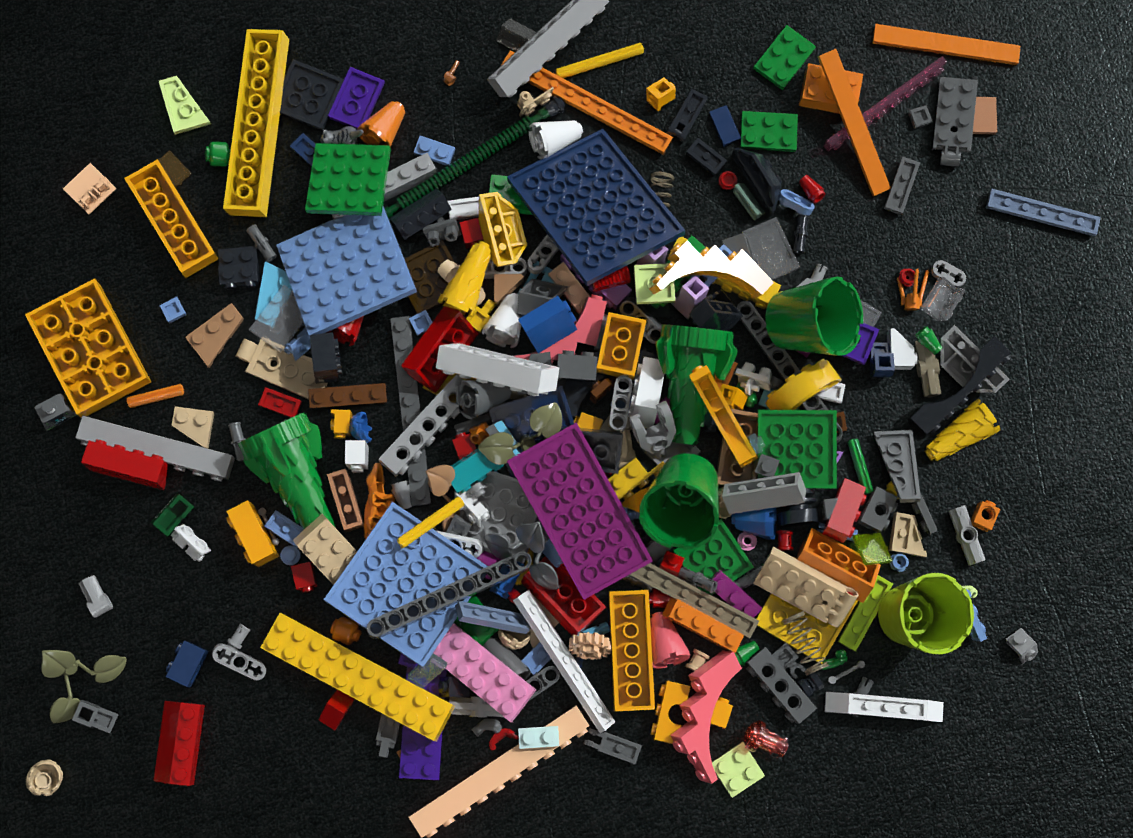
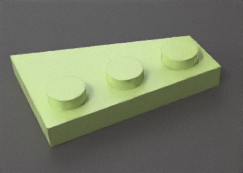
(181, 107)

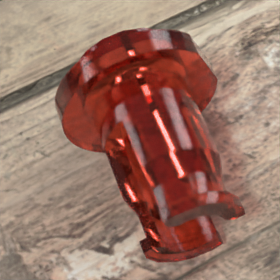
(759, 737)

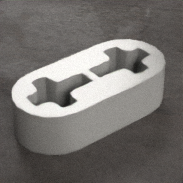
(950, 270)

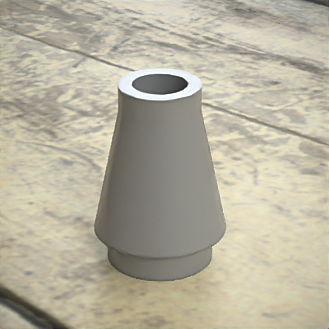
(402, 494)

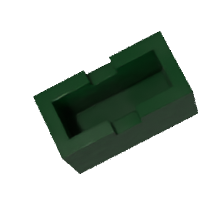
(172, 514)

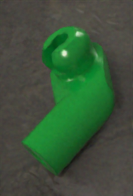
(751, 400)

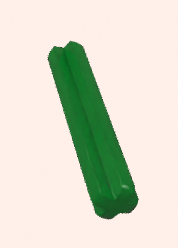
(860, 465)

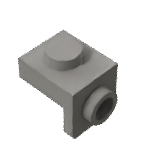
(1023, 645)

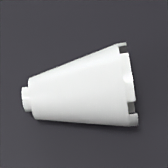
(553, 136)
(504, 324)

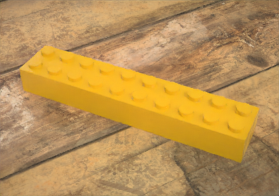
(256, 123)
(358, 677)

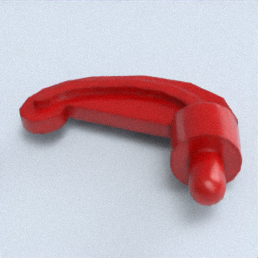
(499, 736)

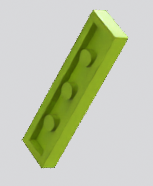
(864, 615)

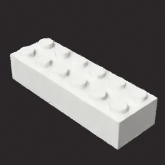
(497, 368)

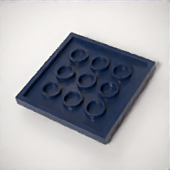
(518, 412)

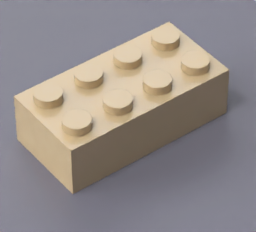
(325, 548)

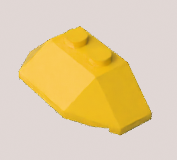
(501, 229)

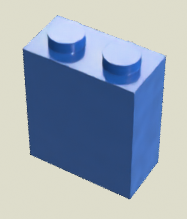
(548, 323)

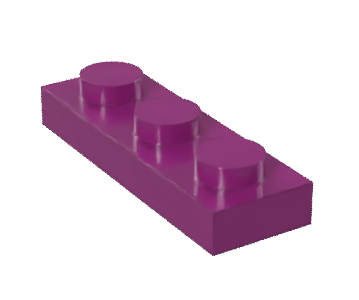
(734, 595)

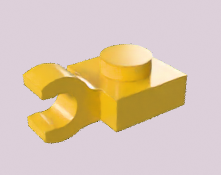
(481, 316)

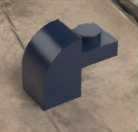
(881, 360)

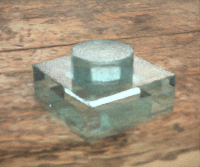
(757, 443)

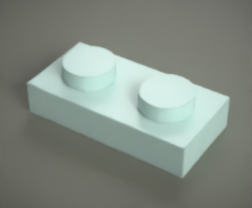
(538, 737)

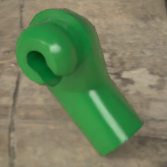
(837, 661)

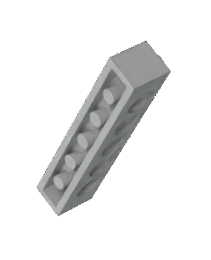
(389, 458)

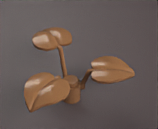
(440, 482)

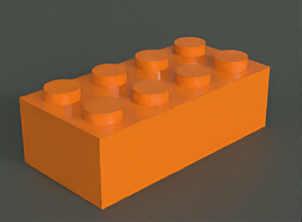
(838, 563)

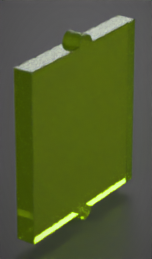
(872, 549)

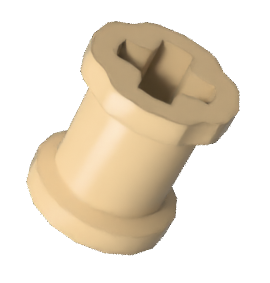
(697, 660)

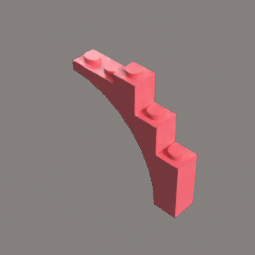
(698, 709)

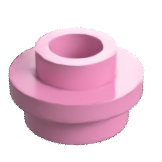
(747, 547)

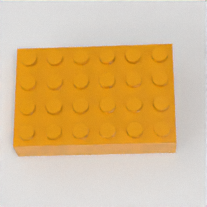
(88, 348)

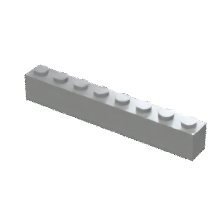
(543, 45)
(174, 452)

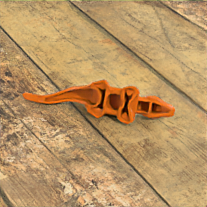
(377, 500)

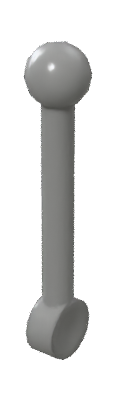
(262, 512)
(861, 664)

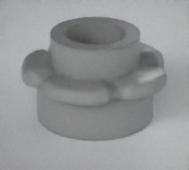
(478, 489)

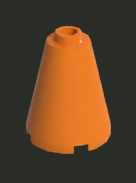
(383, 125)

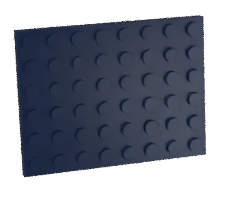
(595, 206)

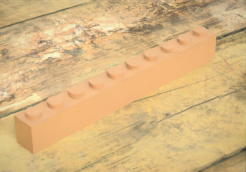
(493, 776)

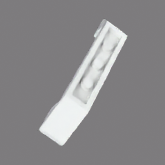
(884, 706)

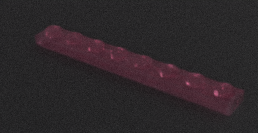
(891, 100)

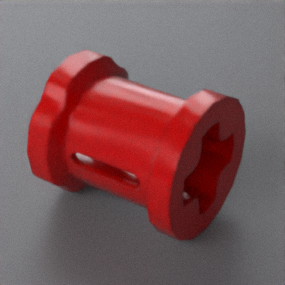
(784, 540)

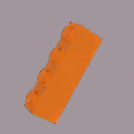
(702, 625)

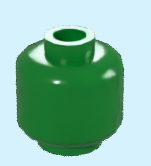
(218, 154)

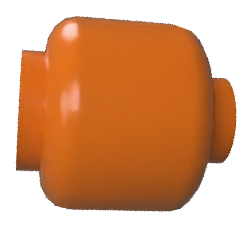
(345, 630)

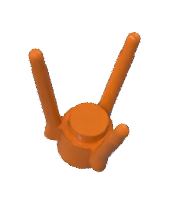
(912, 301)

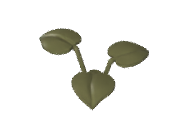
(544, 420)
(63, 662)

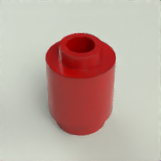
(658, 599)

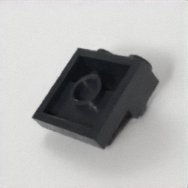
(238, 267)

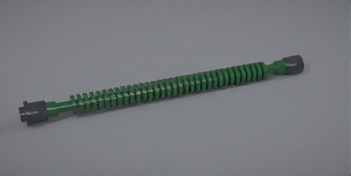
(550, 109)

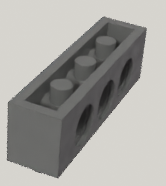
(804, 705)

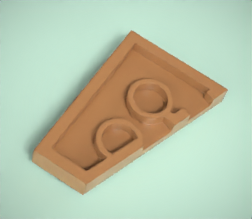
(214, 333)

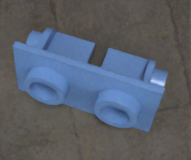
(298, 346)

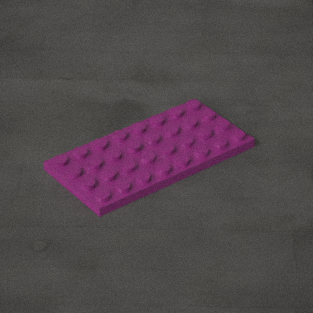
(579, 510)

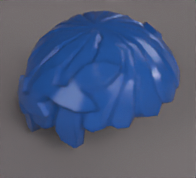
(359, 427)

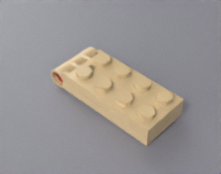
(805, 588)

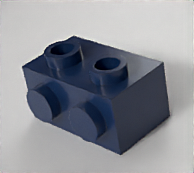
(186, 664)

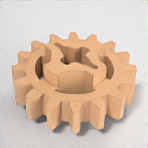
(590, 646)

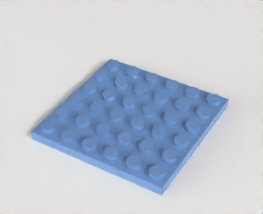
(345, 270)
(390, 576)

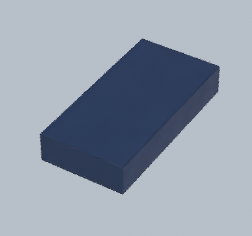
(724, 125)

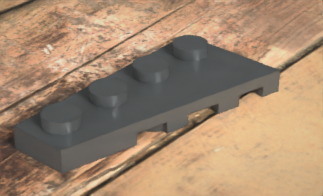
(900, 460)

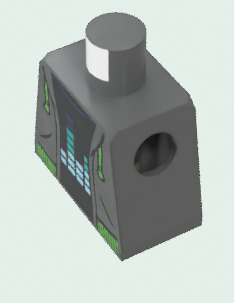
(55, 411)

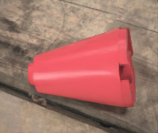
(666, 643)

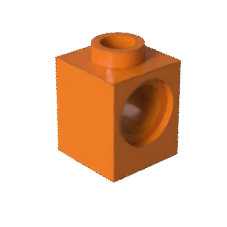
(981, 523)

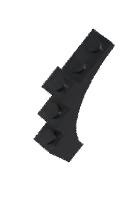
(578, 389)

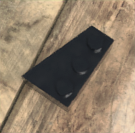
(716, 312)

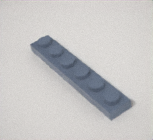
(1043, 212)

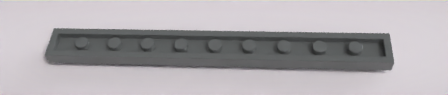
(410, 409)

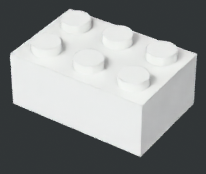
(647, 391)

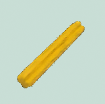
(430, 522)

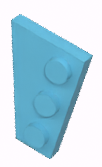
(272, 281)

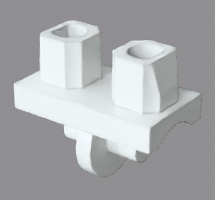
(753, 381)

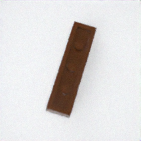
(347, 396)

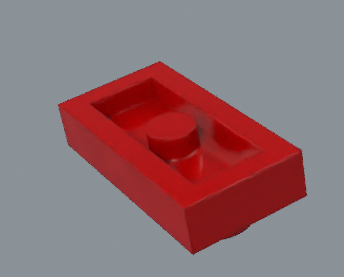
(280, 403)

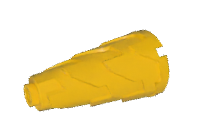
(465, 286)
(968, 428)

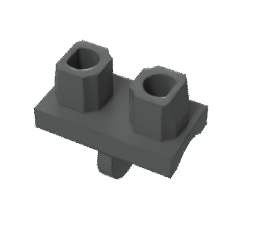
(442, 230)

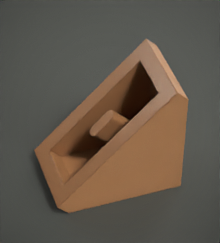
(504, 285)

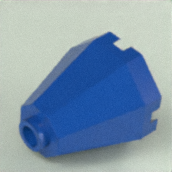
(757, 522)

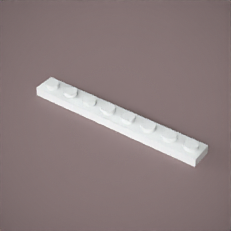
(564, 661)

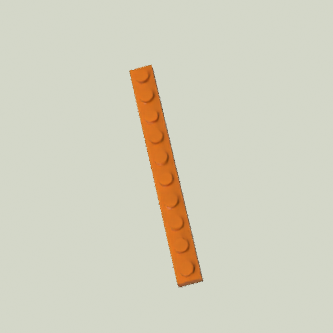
(600, 109)

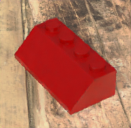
(447, 328)
(125, 464)
(566, 602)
(179, 743)

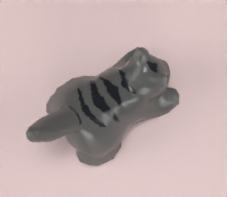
(346, 135)

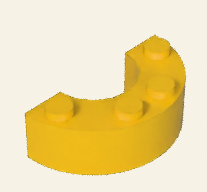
(803, 386)

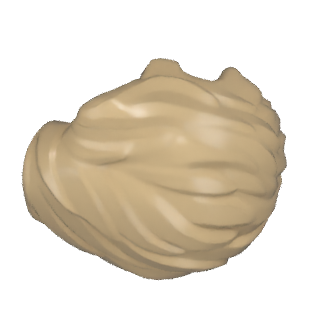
(44, 778)

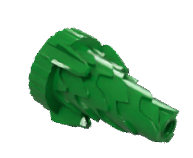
(681, 351)
(287, 460)

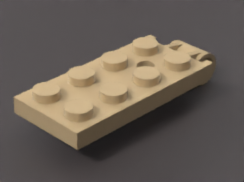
(288, 374)

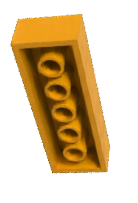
(171, 218)
(631, 650)

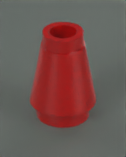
(812, 189)

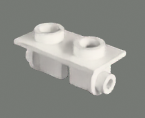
(474, 513)
(197, 547)

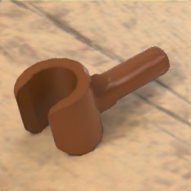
(449, 78)

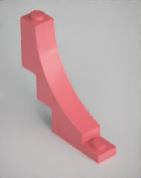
(588, 328)

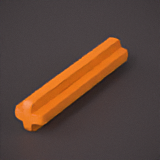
(156, 395)

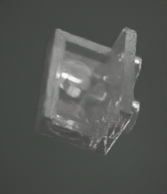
(942, 300)

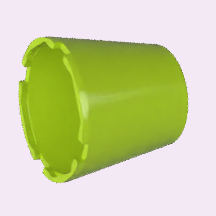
(927, 614)

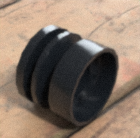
(799, 514)

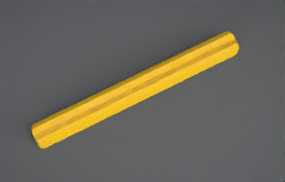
(600, 60)

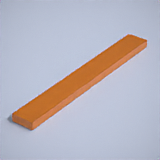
(946, 44)
(854, 122)

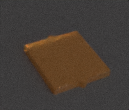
(174, 168)

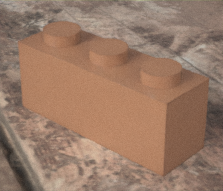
(345, 500)

